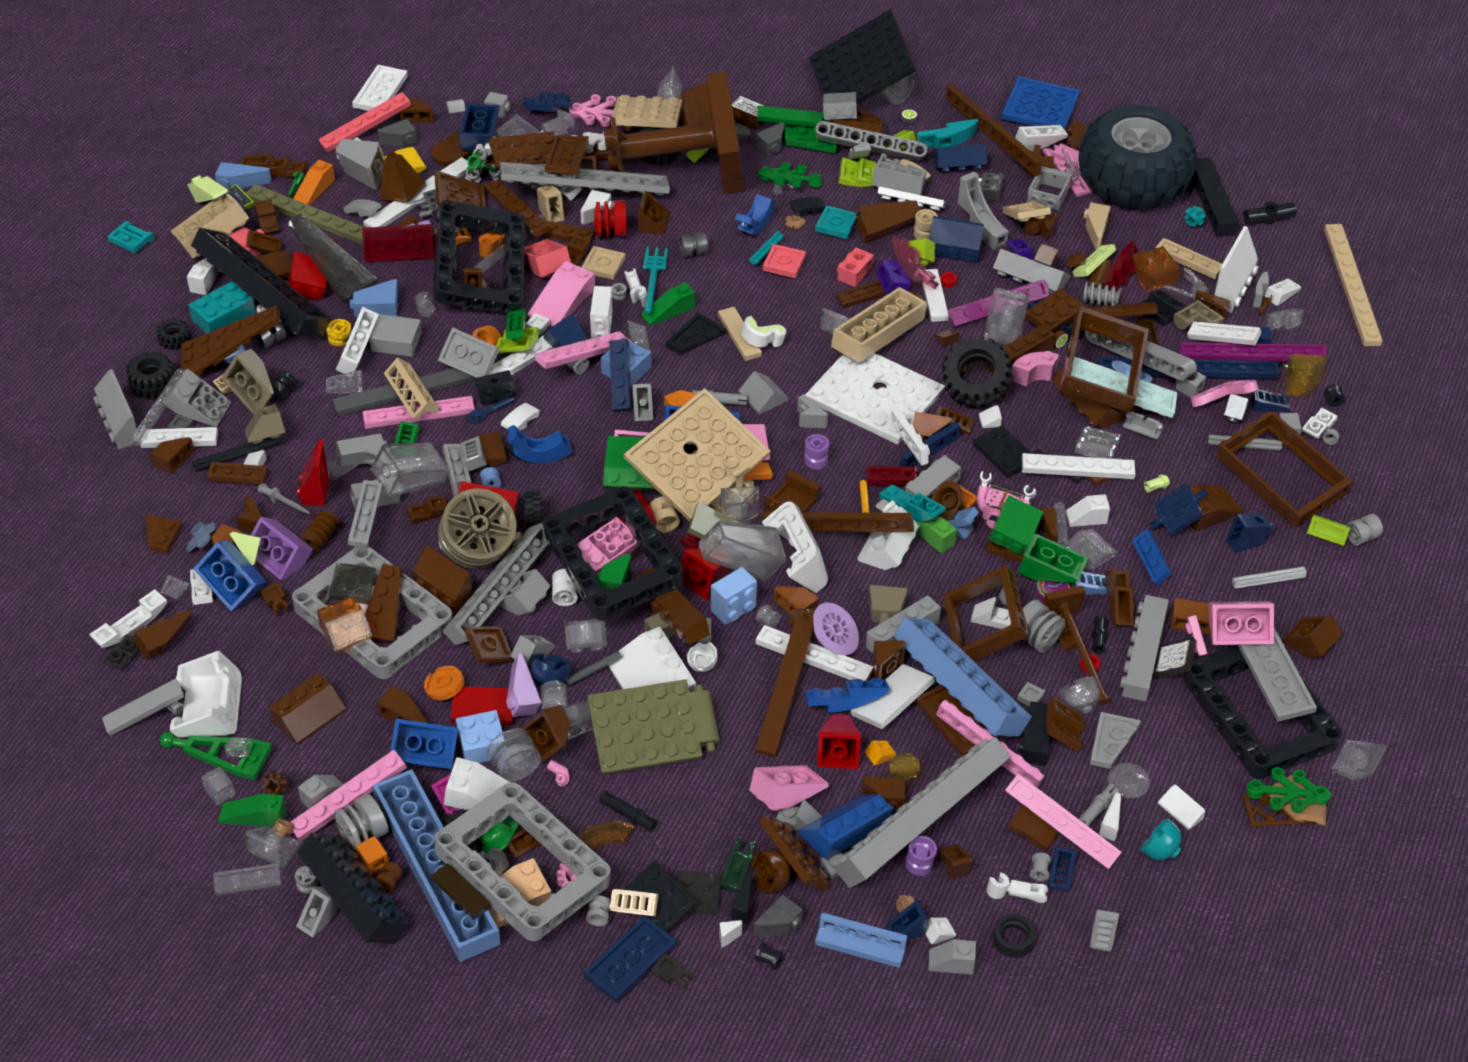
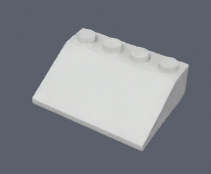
(1237, 270)
(650, 661)

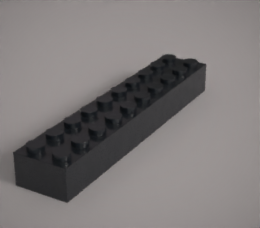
(260, 282)

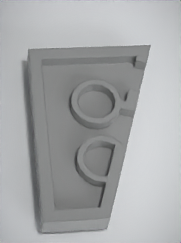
(1111, 738)

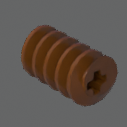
(320, 530)

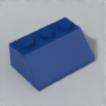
(229, 574)

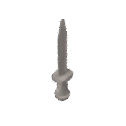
(275, 495)

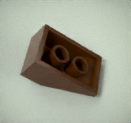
(1216, 506)

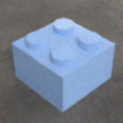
(733, 595)
(476, 734)

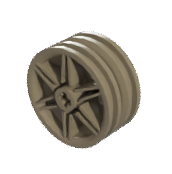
(457, 547)

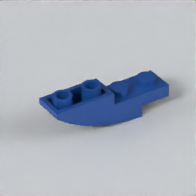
(853, 696)

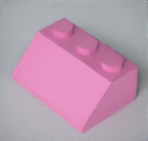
(1241, 622)

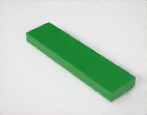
(788, 116)

